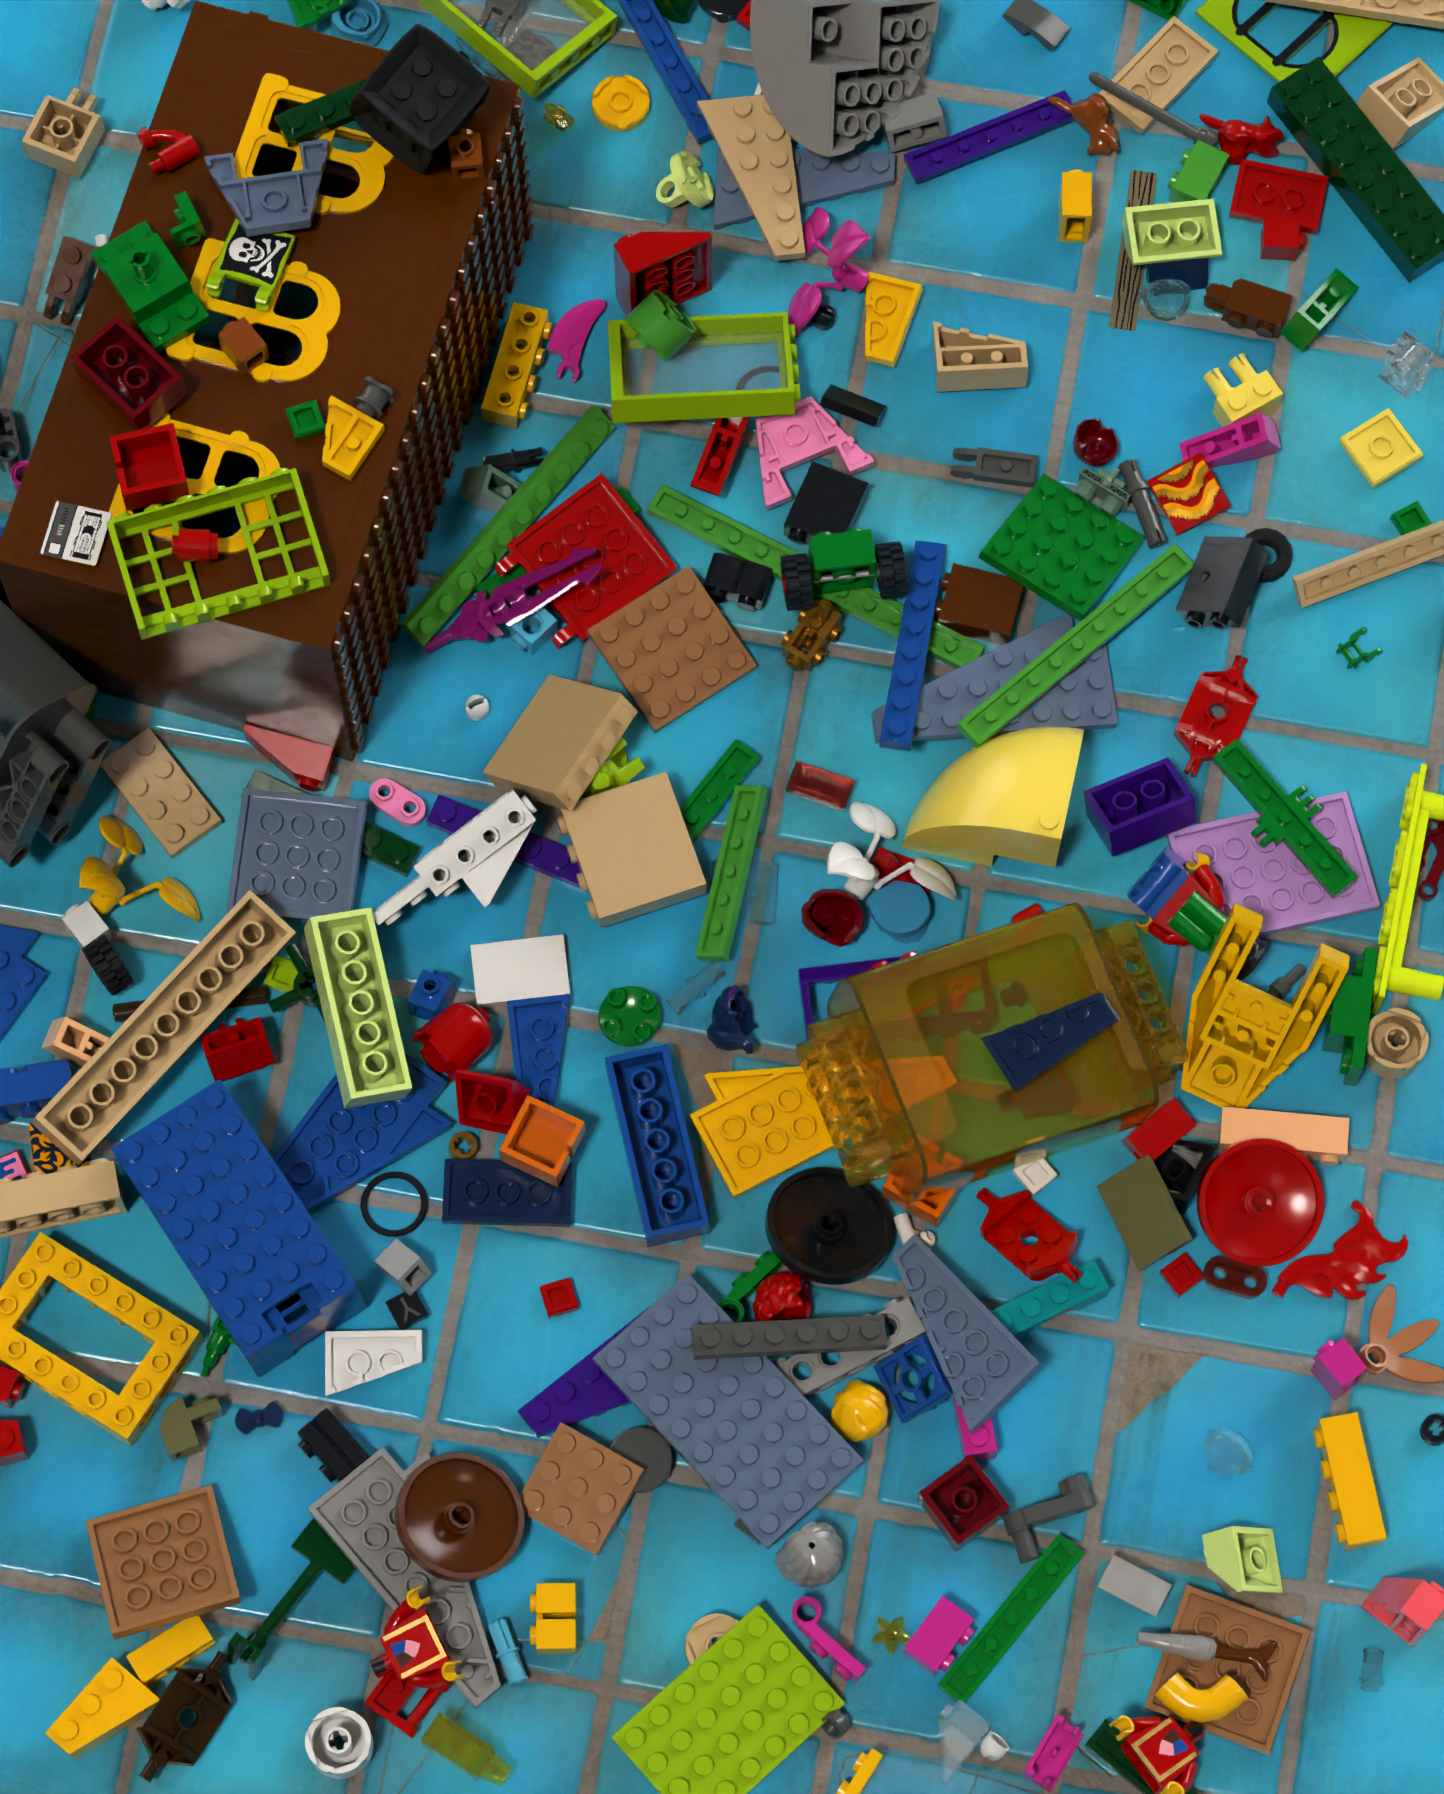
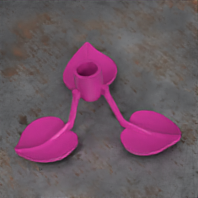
(844, 244)

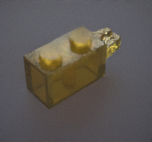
(464, 1751)

